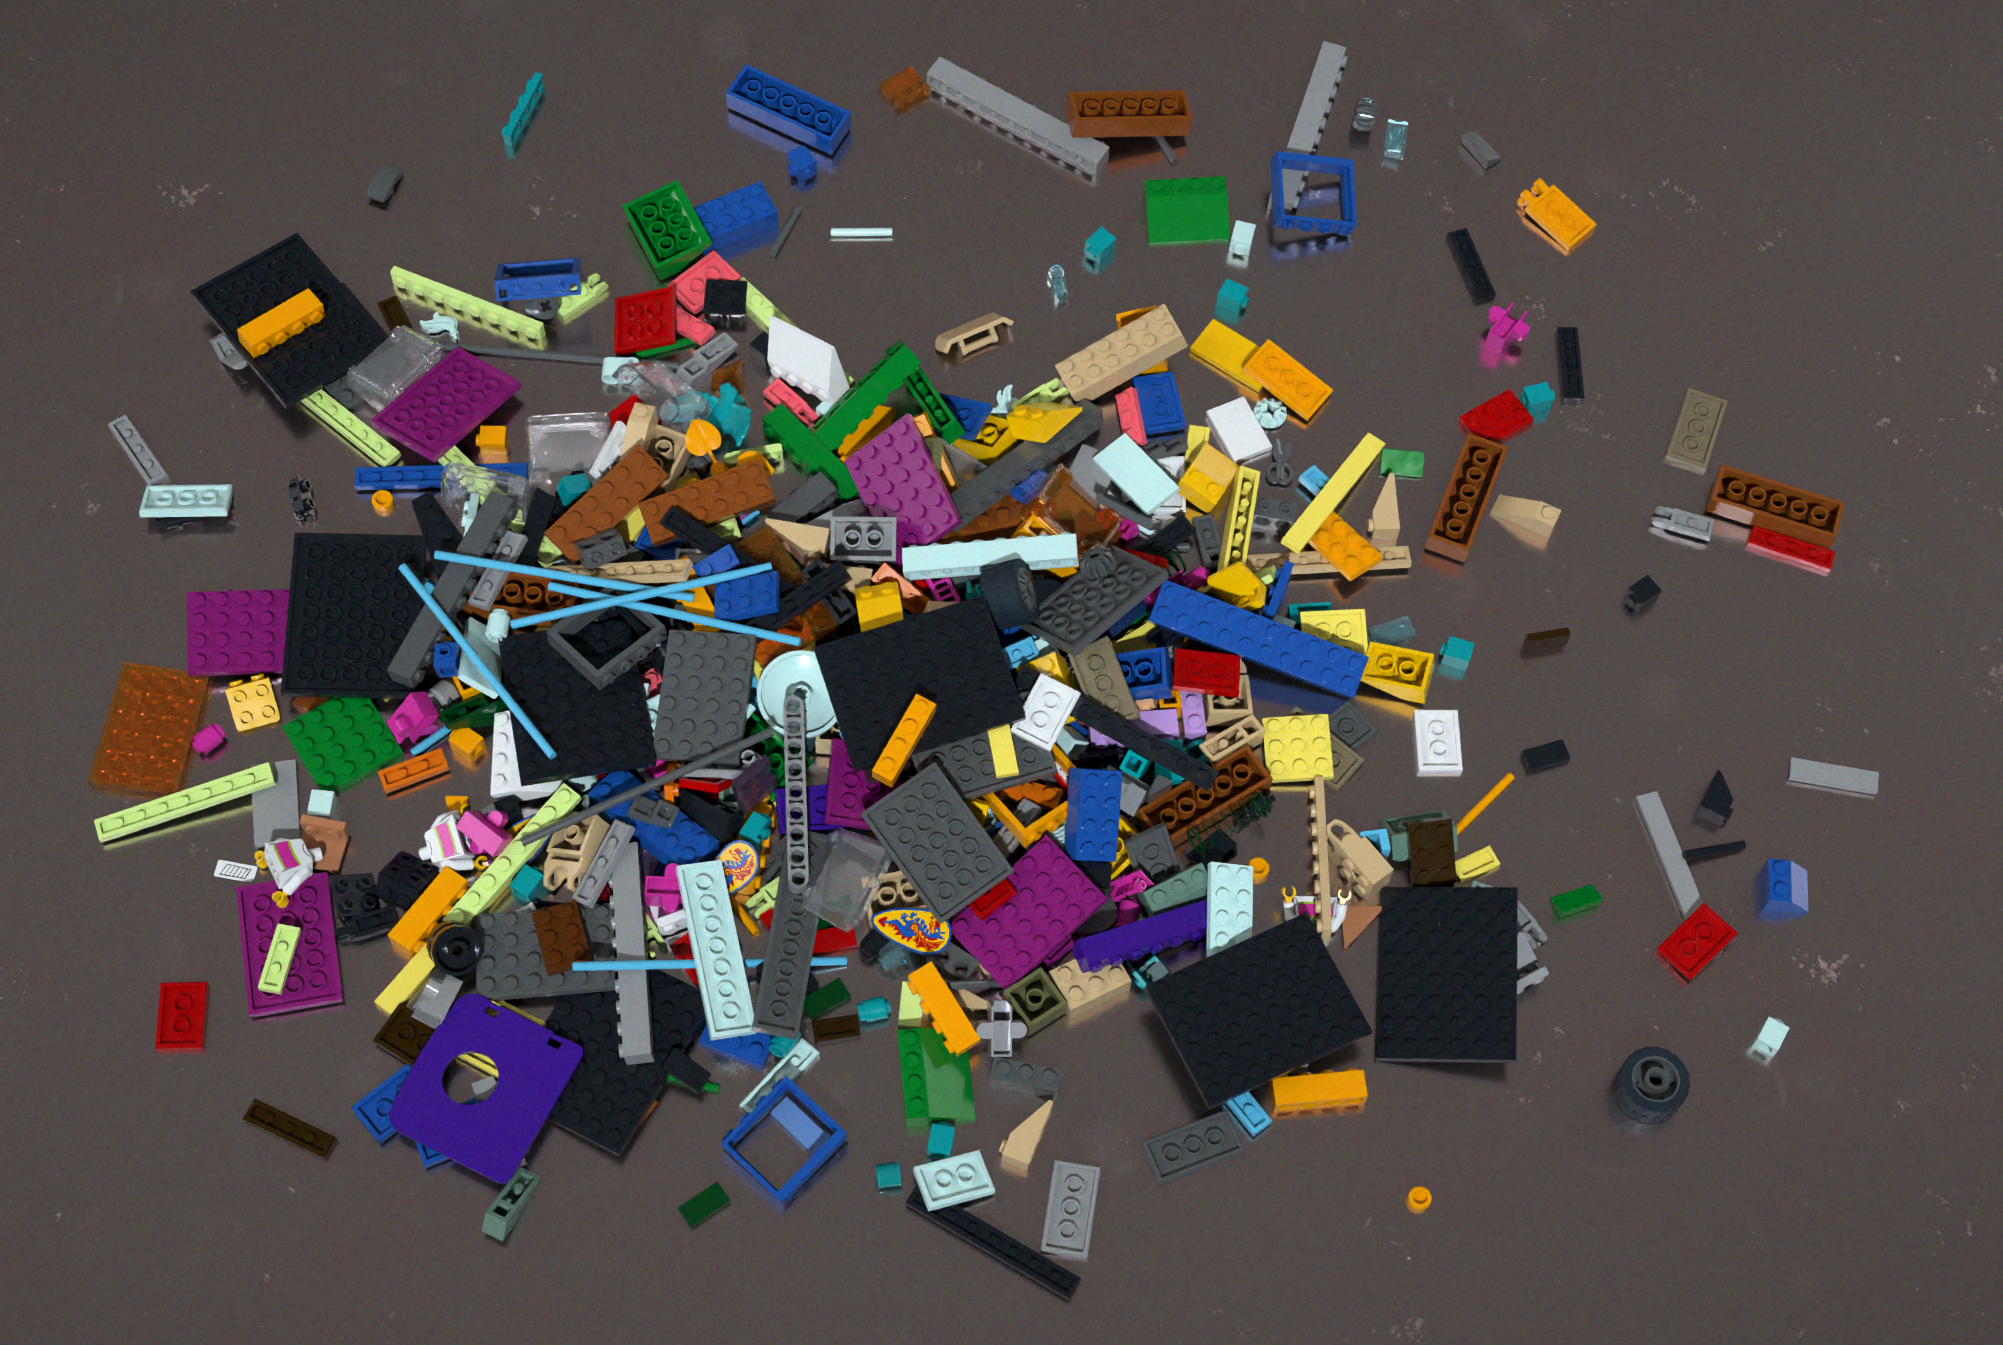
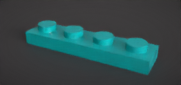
(525, 105)

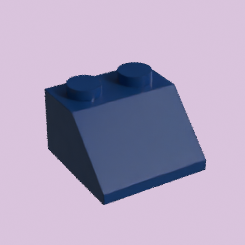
(1784, 887)

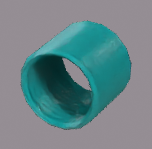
(888, 1174)

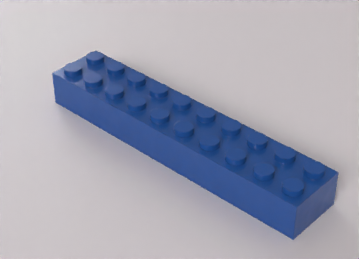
(1257, 639)

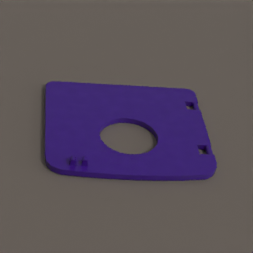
(501, 1129)

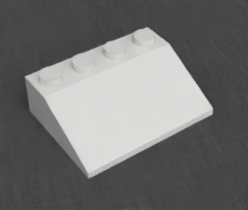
(805, 362)
(505, 771)

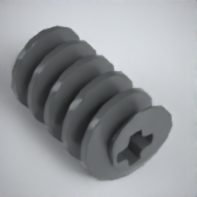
(546, 311)

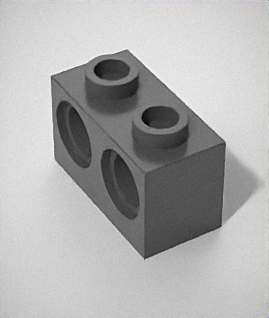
(1274, 514)
(600, 549)
(956, 959)

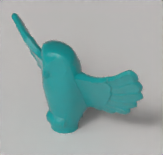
(729, 413)

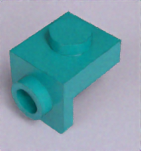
(1151, 971)

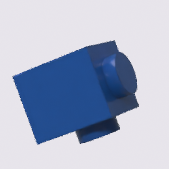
(801, 163)
(447, 659)

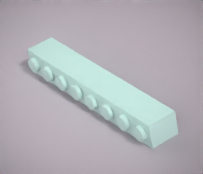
(971, 557)

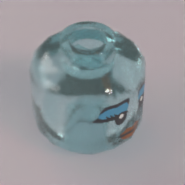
(893, 957)

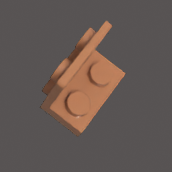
(329, 836)

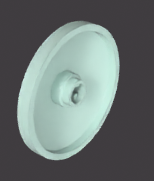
(796, 675)

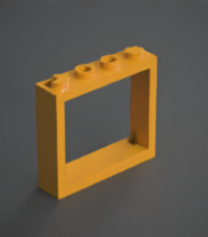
(1045, 824)

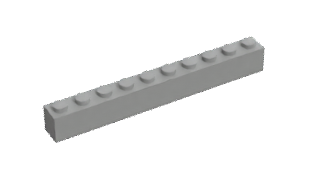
(1016, 115)
(1311, 118)
(631, 945)

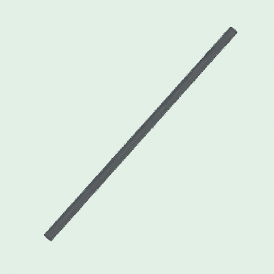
(553, 355)
(643, 788)

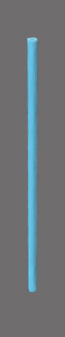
(554, 574)
(641, 595)
(681, 615)
(478, 662)
(685, 964)

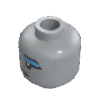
(444, 694)

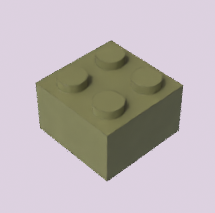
(1035, 1001)

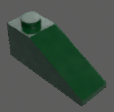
(473, 712)

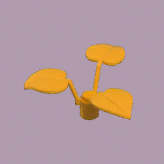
(704, 437)

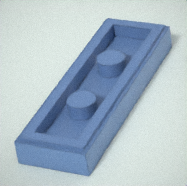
(799, 1125)

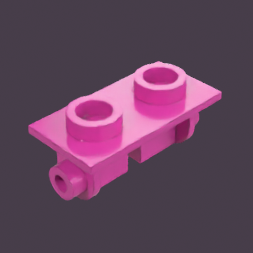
(1129, 884)

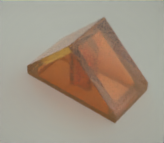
(732, 373)

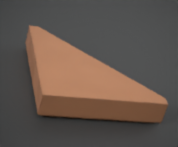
(1356, 921)

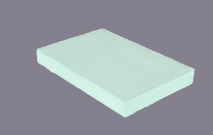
(953, 1180)

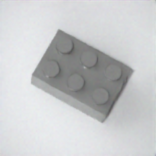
(863, 539)

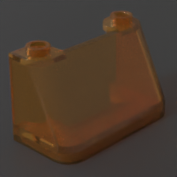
(1067, 511)

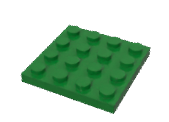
(342, 742)

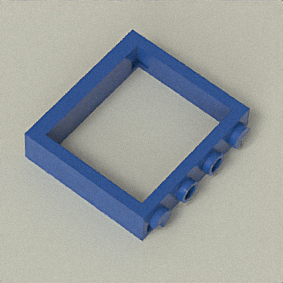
(1319, 164)
(538, 279)
(763, 1105)

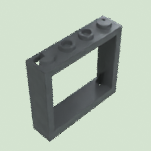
(622, 662)

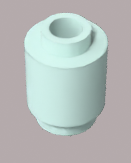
(497, 625)

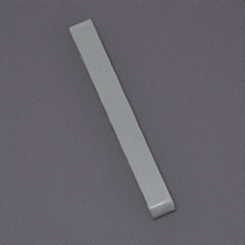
(792, 783)

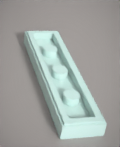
(791, 1065)

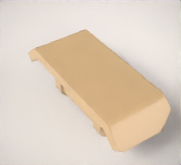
(966, 330)

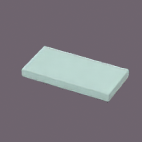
(1136, 474)
(186, 500)
(488, 652)

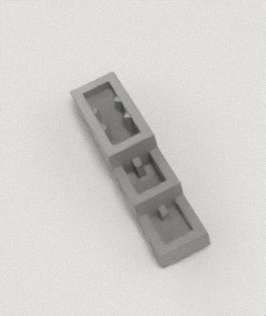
(706, 359)

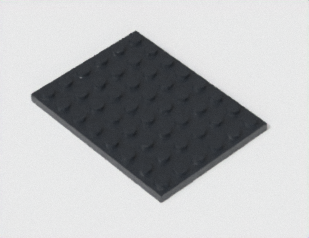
(305, 359)
(349, 613)
(940, 655)
(584, 725)
(1448, 974)
(1257, 1010)
(605, 1094)

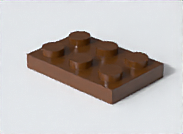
(561, 937)

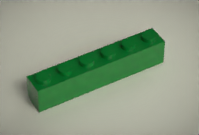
(866, 396)
(933, 403)
(809, 451)

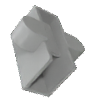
(1132, 792)
(436, 998)
(1000, 1028)

